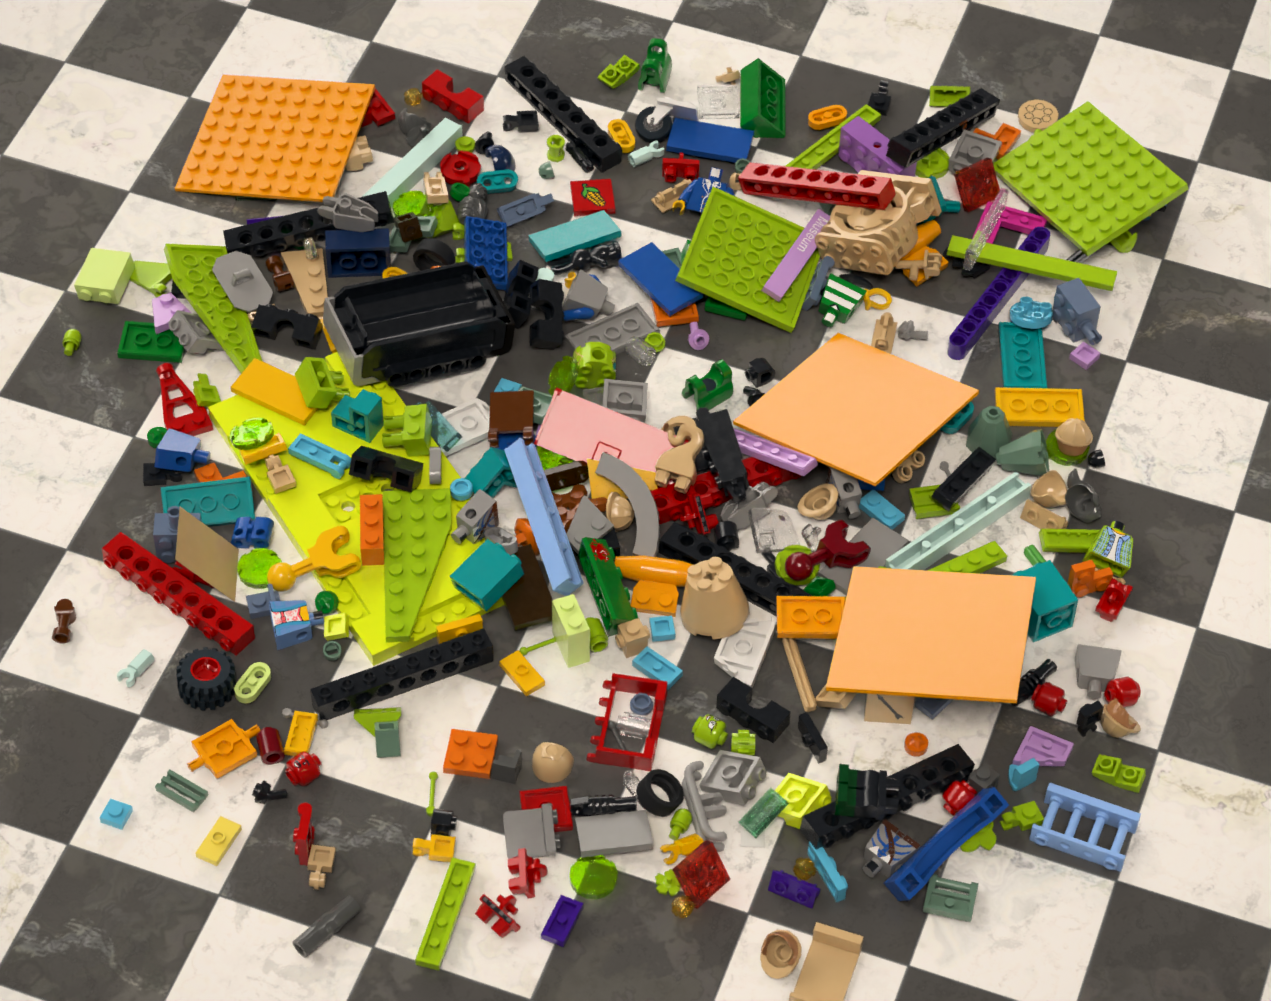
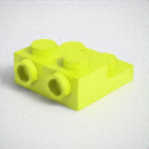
(803, 797)

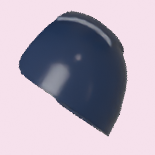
(501, 157)

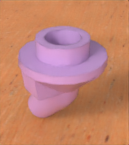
(698, 338)

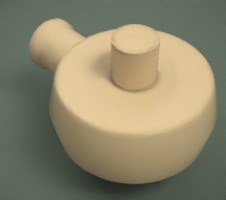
(729, 76)

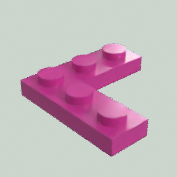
(1014, 220)

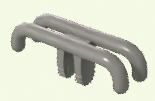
(700, 806)

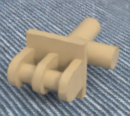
(930, 265)

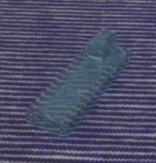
(442, 429)

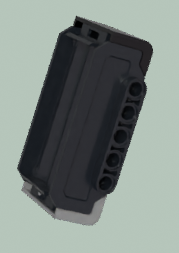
(418, 325)

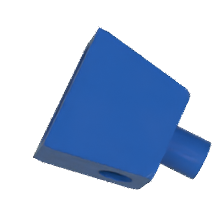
(180, 452)

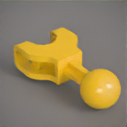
(322, 559)

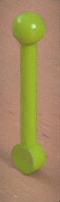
(523, 650)
(432, 776)

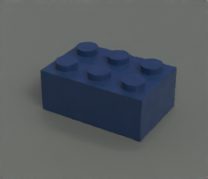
(357, 252)

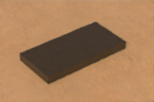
(529, 598)

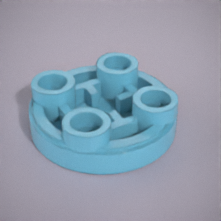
(1031, 313)

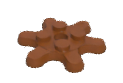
(572, 501)

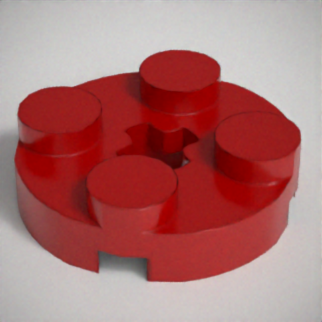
(464, 159)

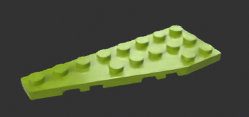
(193, 274)
(413, 542)

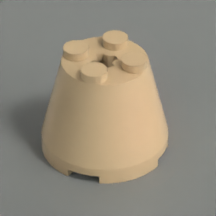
(713, 600)

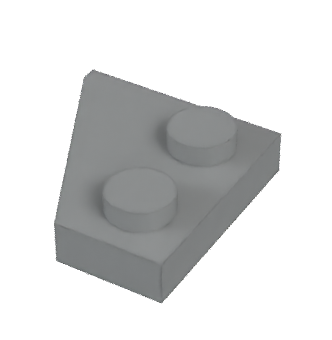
(587, 523)

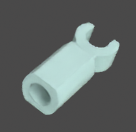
(645, 154)
(136, 667)

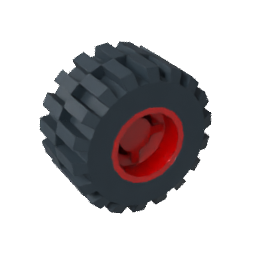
(206, 678)

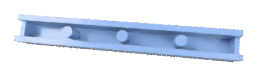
(544, 517)

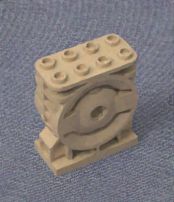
(874, 237)

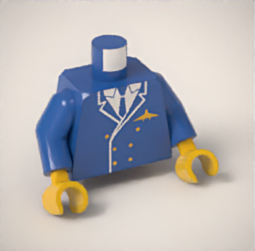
(698, 190)

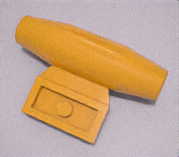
(926, 234)
(656, 583)

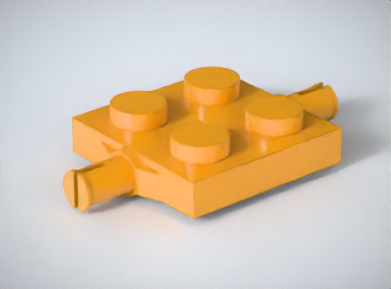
(224, 748)

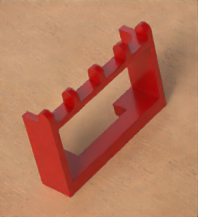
(625, 758)

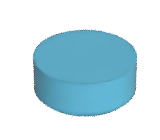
(461, 489)

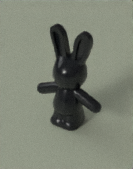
(582, 259)

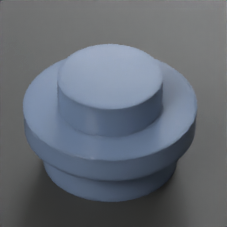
(641, 704)

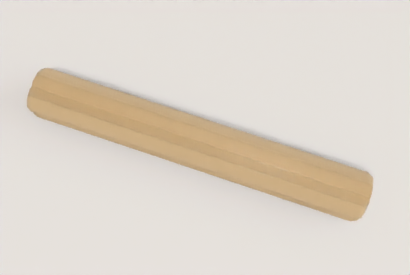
(799, 674)

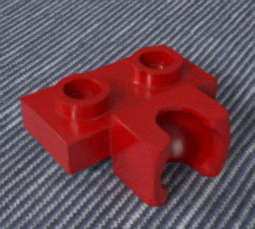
(378, 111)

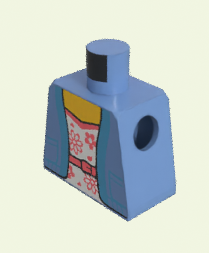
(292, 622)

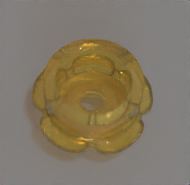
(413, 96)
(804, 868)
(682, 906)

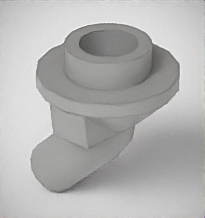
(906, 331)

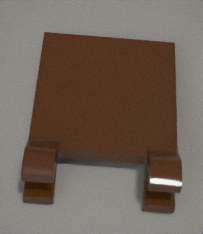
(511, 414)

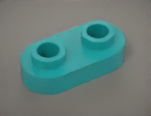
(497, 180)
(959, 419)

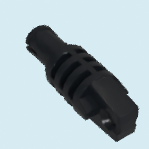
(1032, 678)
(601, 805)

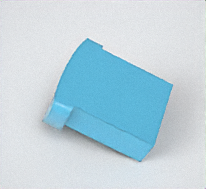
(1023, 775)

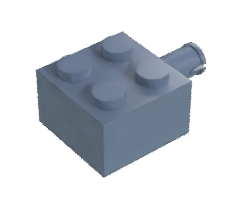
(1077, 311)
(165, 533)

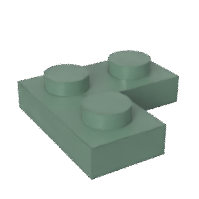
(427, 225)

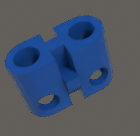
(252, 532)

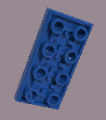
(709, 140)
(487, 246)
(657, 277)

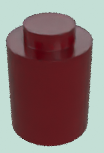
(270, 746)

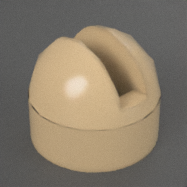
(733, 184)

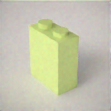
(104, 275)
(571, 630)

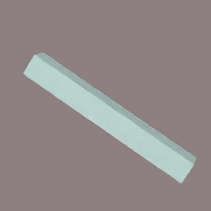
(418, 160)
(961, 525)

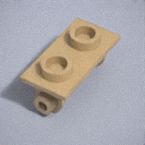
(666, 198)
(884, 333)
(1042, 517)

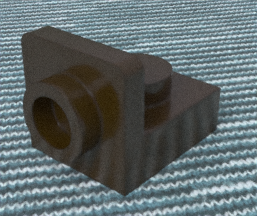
(408, 226)

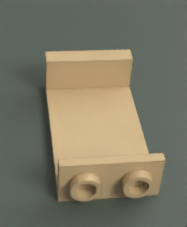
(828, 965)

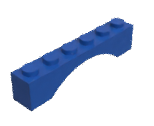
(922, 864)

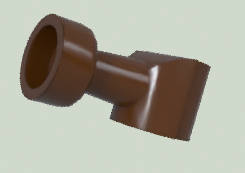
(281, 279)
(65, 616)

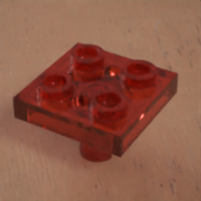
(967, 180)
(697, 869)

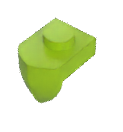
(1125, 242)

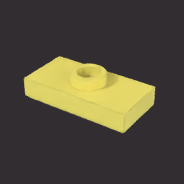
(218, 841)

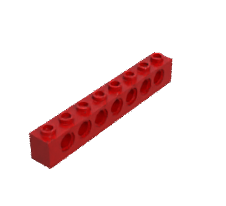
(817, 186)
(671, 502)
(178, 594)

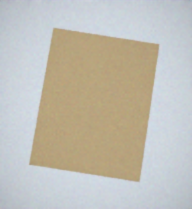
(207, 554)

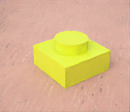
(336, 626)

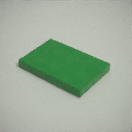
(142, 343)

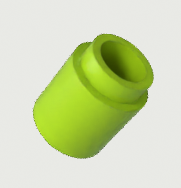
(598, 636)

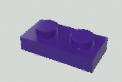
(562, 920)

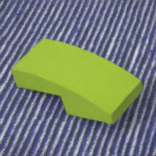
(619, 73)
(1115, 773)

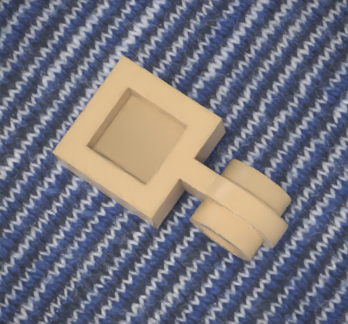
(278, 475)
(320, 860)

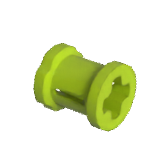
(556, 150)

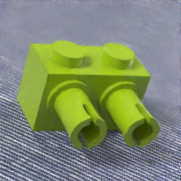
(318, 383)
(415, 433)

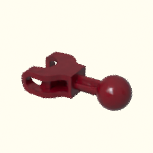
(831, 550)

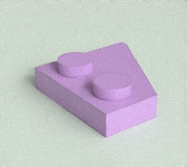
(163, 310)
(1044, 747)

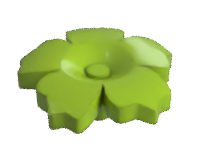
(667, 883)

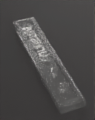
(985, 229)

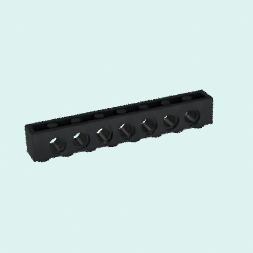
(563, 113)
(942, 127)
(292, 229)
(757, 584)
(402, 675)
(916, 784)

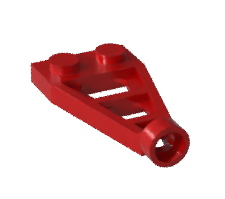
(190, 424)

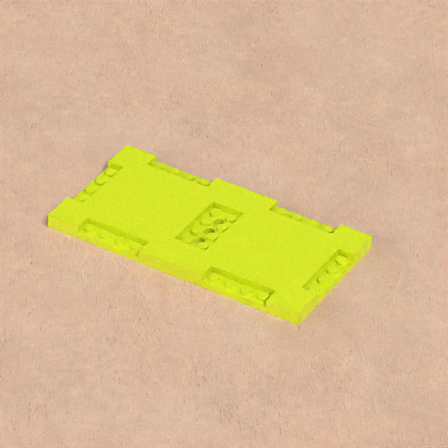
(319, 504)

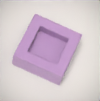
(1084, 355)

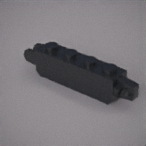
(722, 456)

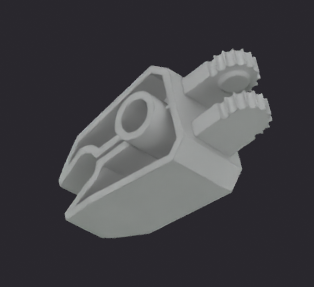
(349, 213)
(756, 497)

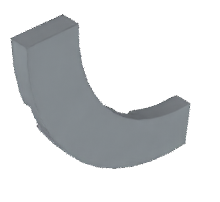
(641, 499)

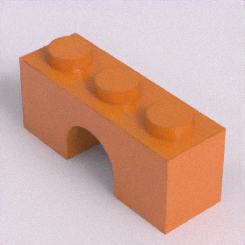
(371, 529)

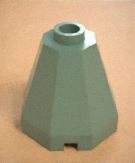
(989, 431)
(1025, 454)

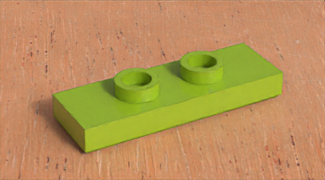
(1066, 540)

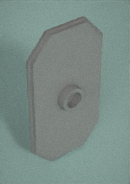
(242, 281)

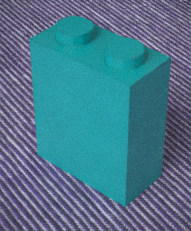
(487, 574)

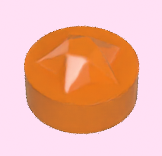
(916, 744)

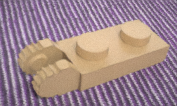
(435, 189)

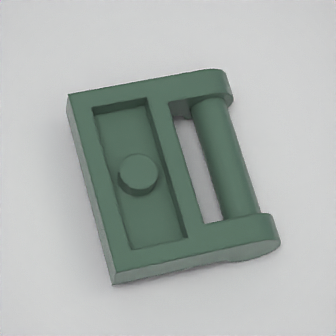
(950, 903)

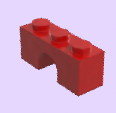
(463, 105)

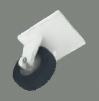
(656, 121)

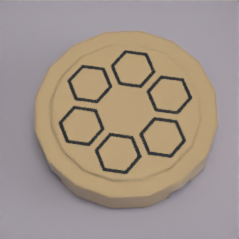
(1037, 115)

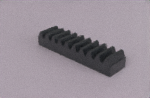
(963, 478)

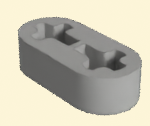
(435, 465)
(503, 537)

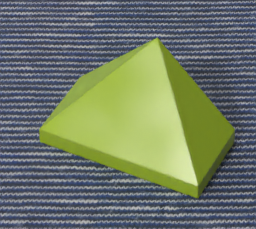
(947, 94)
(446, 218)
(368, 717)

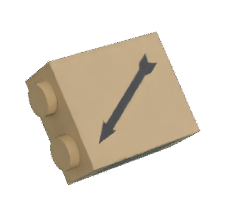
(888, 708)

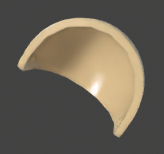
(1049, 490)
(552, 762)

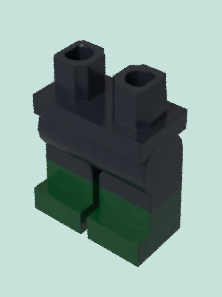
(865, 793)

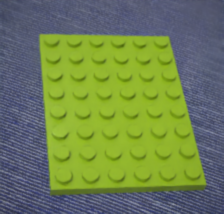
(1089, 178)

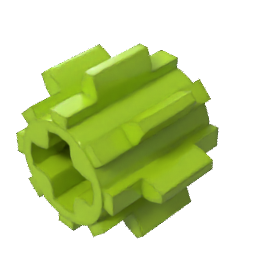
(743, 742)

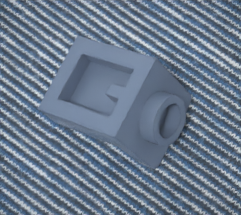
(259, 603)

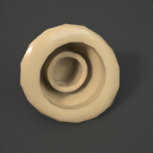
(819, 502)

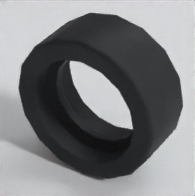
(436, 248)
(651, 801)

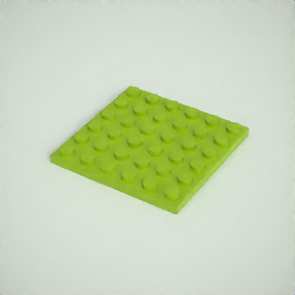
(737, 253)

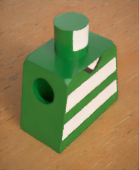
(840, 300)

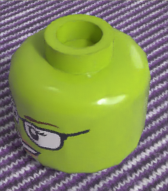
(709, 731)

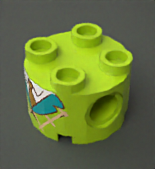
(595, 364)

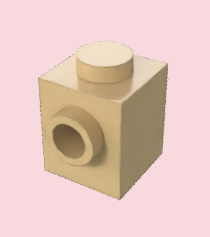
(632, 637)

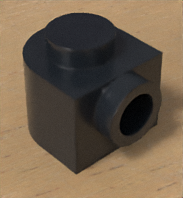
(759, 372)
(726, 535)
(443, 822)

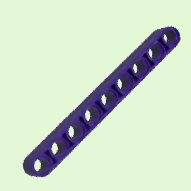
(994, 299)

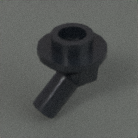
(483, 142)
(754, 394)
(262, 793)

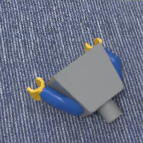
(585, 297)

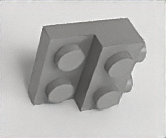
(971, 149)
(193, 332)
(626, 398)
(734, 776)

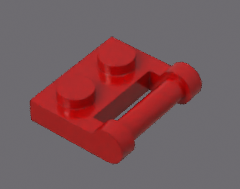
(305, 834)

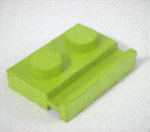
(924, 504)

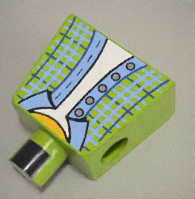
(1111, 549)

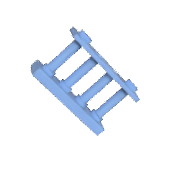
(1092, 808)

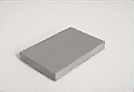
(613, 833)

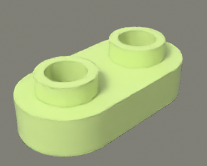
(250, 684)

